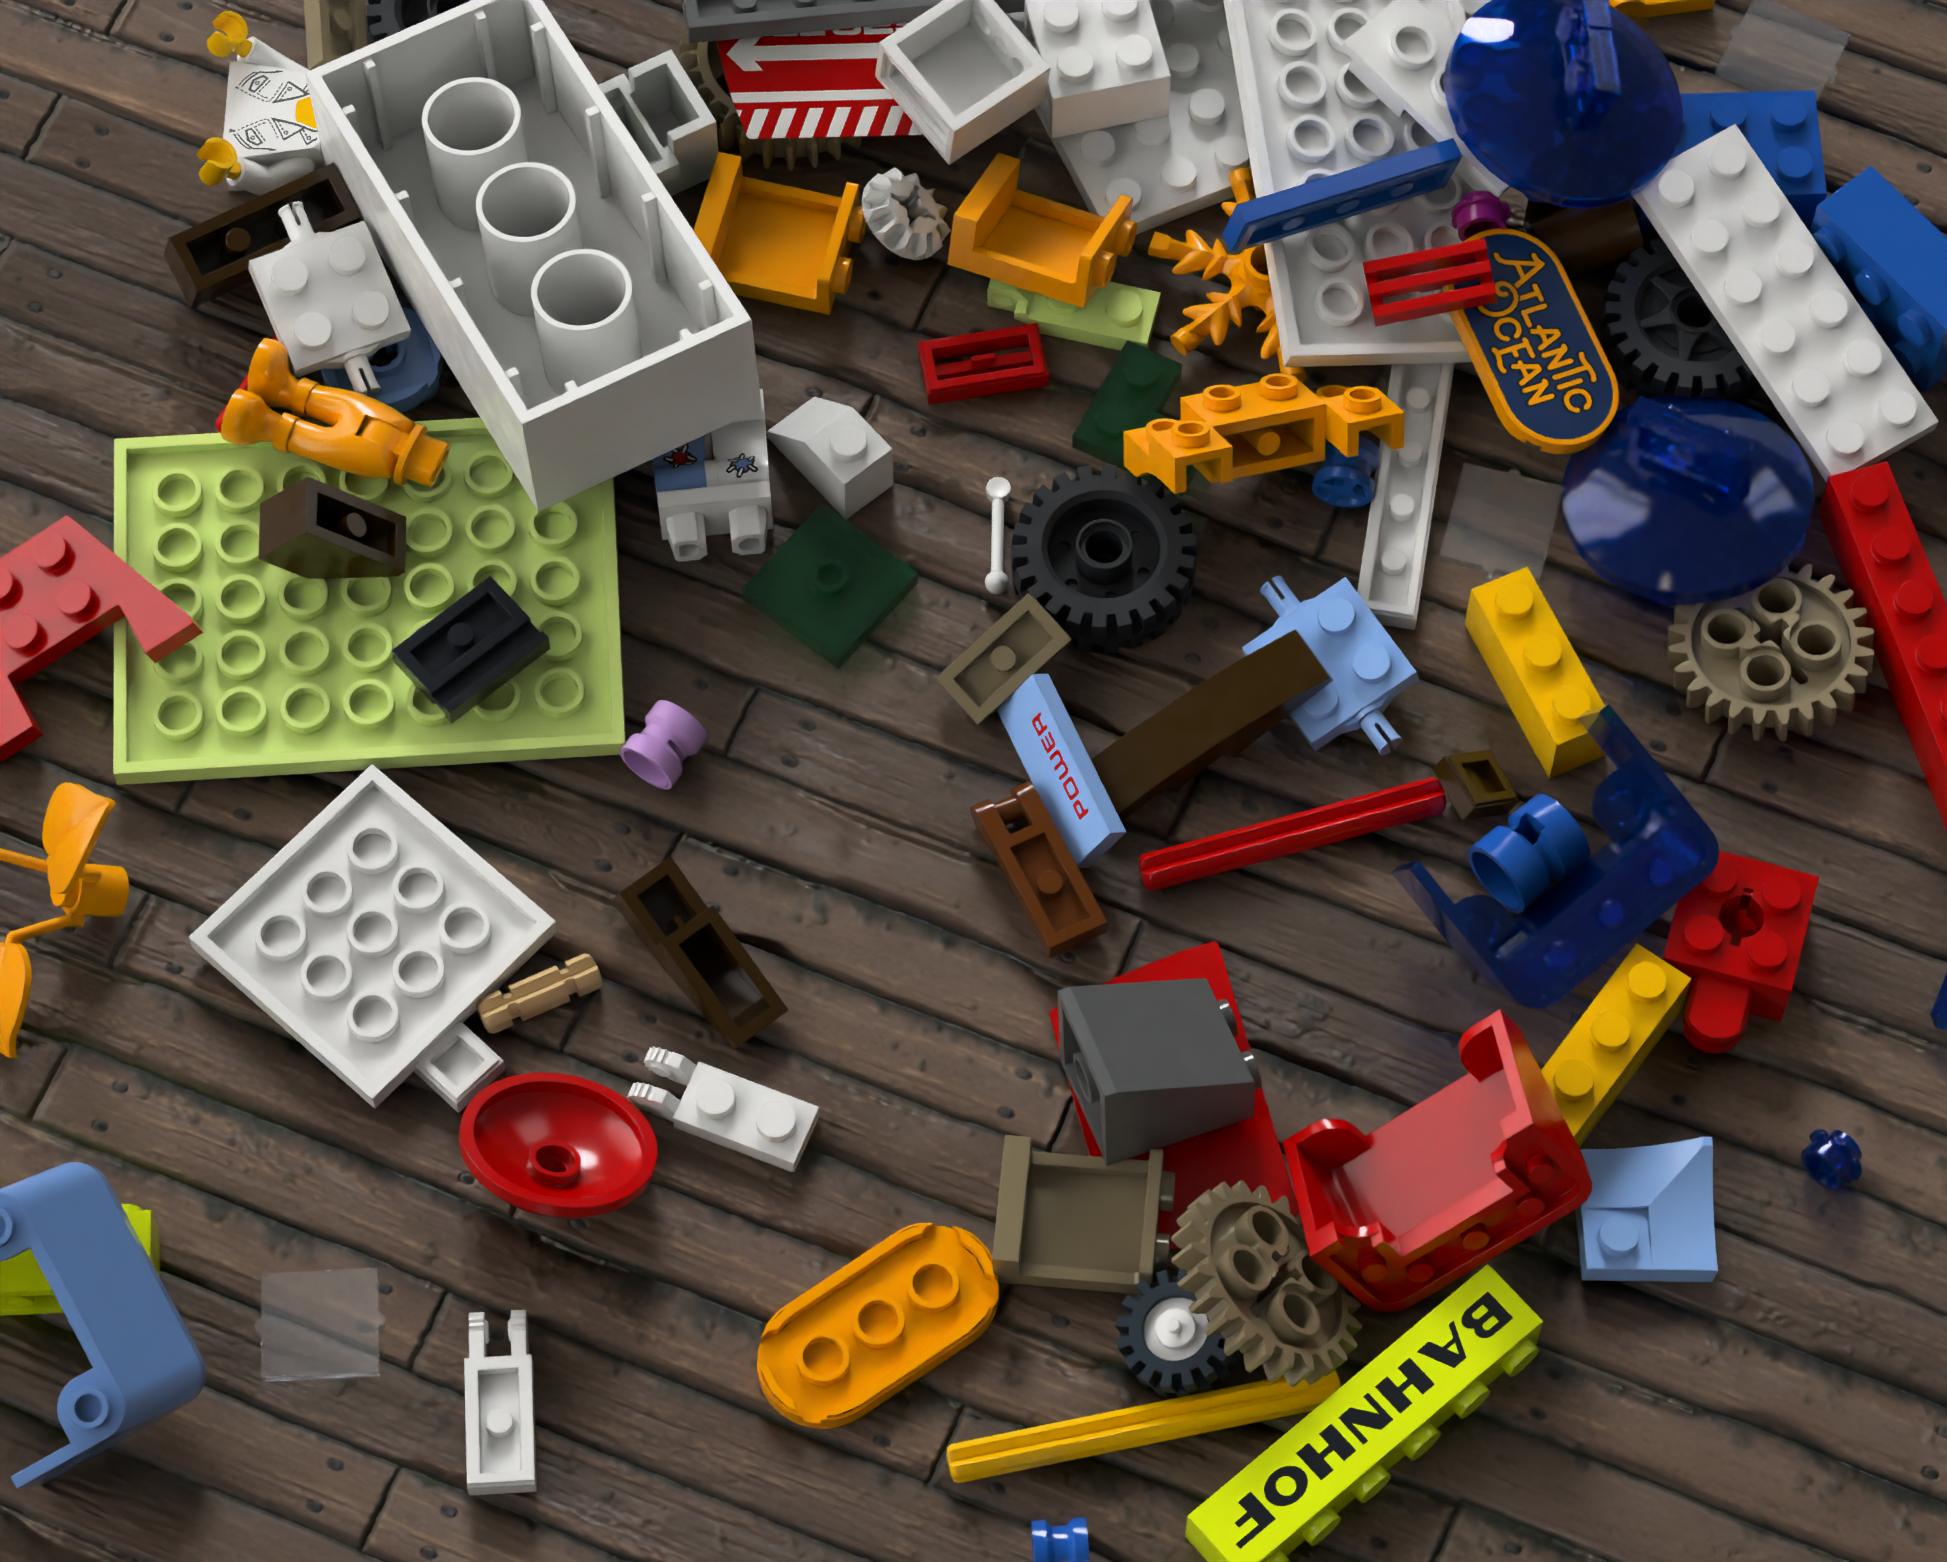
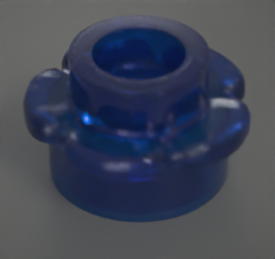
(1832, 1158)

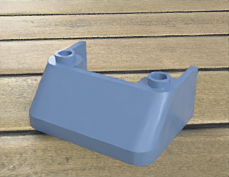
(115, 1306)

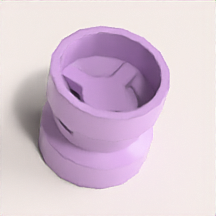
(663, 744)

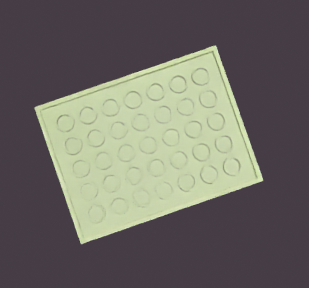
(305, 667)

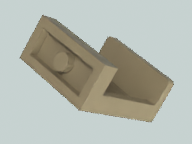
(1080, 1221)

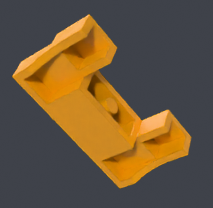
(1259, 430)

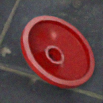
(557, 1145)

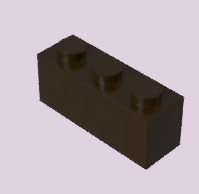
(217, 252)

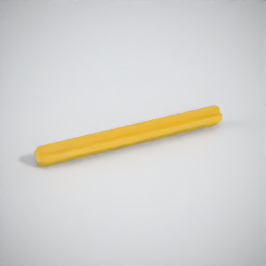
(1135, 1427)

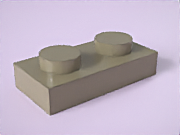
(333, 29)
(1004, 658)

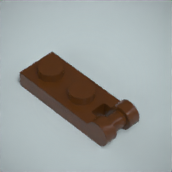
(1040, 870)

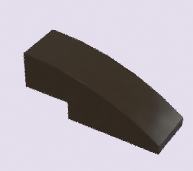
(699, 953)

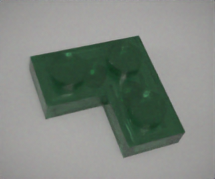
(1126, 401)

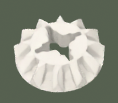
(889, 219)

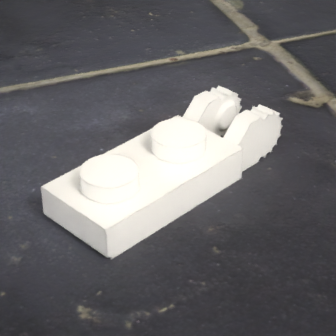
(728, 1109)
(500, 1411)

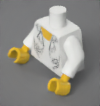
(268, 116)

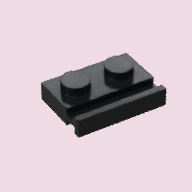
(470, 649)

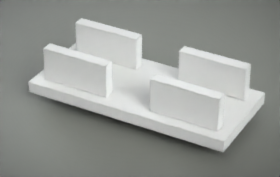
(1403, 63)

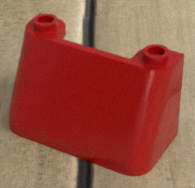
(1442, 1180)

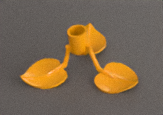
(81, 889)

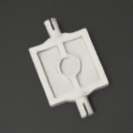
(329, 299)

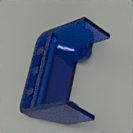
(1651, 863)

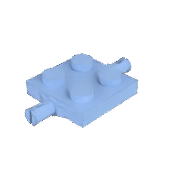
(1356, 654)

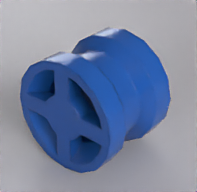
(1344, 479)
(1060, 1542)

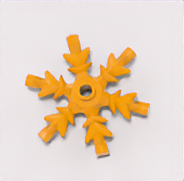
(1248, 279)

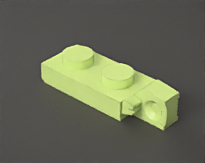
(1106, 320)

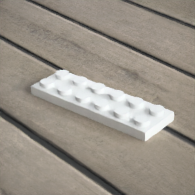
(1784, 306)

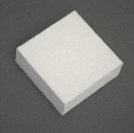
(459, 1066)

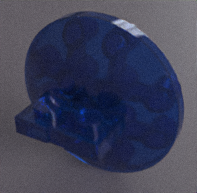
(1563, 100)
(1688, 500)

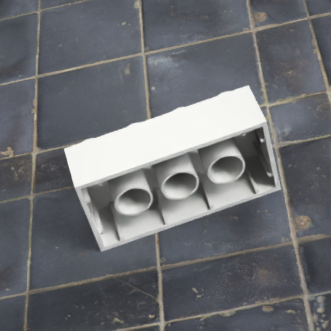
(536, 244)

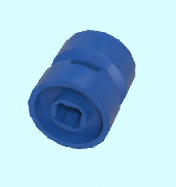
(1535, 848)

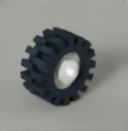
(1169, 1343)

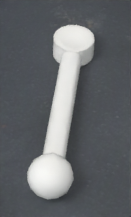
(998, 492)

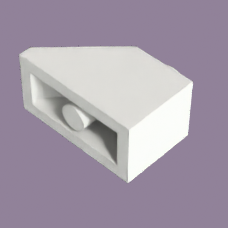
(836, 453)

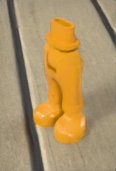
(365, 434)

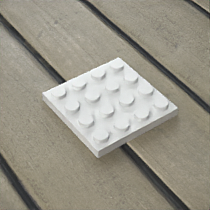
(372, 934)

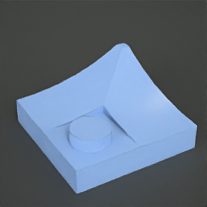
(1649, 1214)

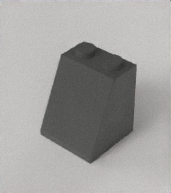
(1153, 1063)

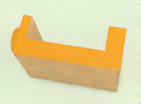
(779, 238)
(1037, 240)

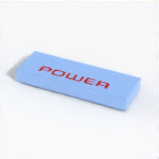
(1061, 769)

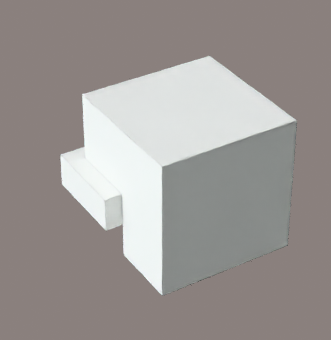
(666, 120)

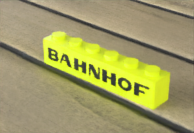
(1369, 1426)

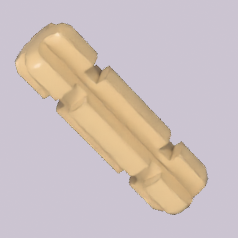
(539, 993)

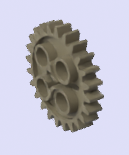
(1773, 652)
(1231, 1257)

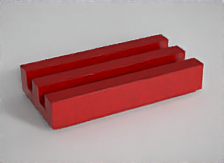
(1428, 261)
(985, 372)

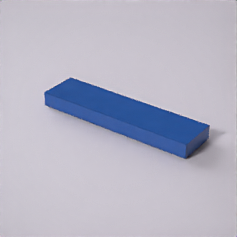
(1341, 195)

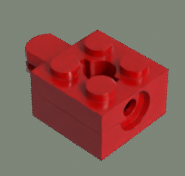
(1739, 946)

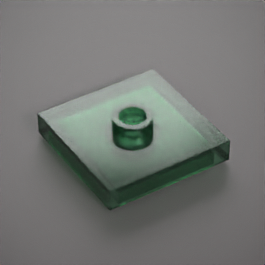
(830, 585)

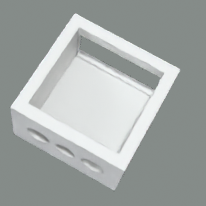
(1102, 63)
(962, 73)

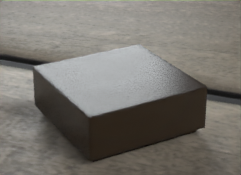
(1476, 785)

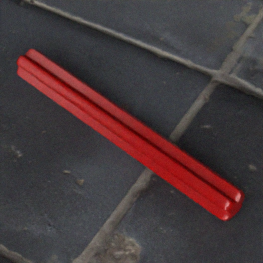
(1292, 833)

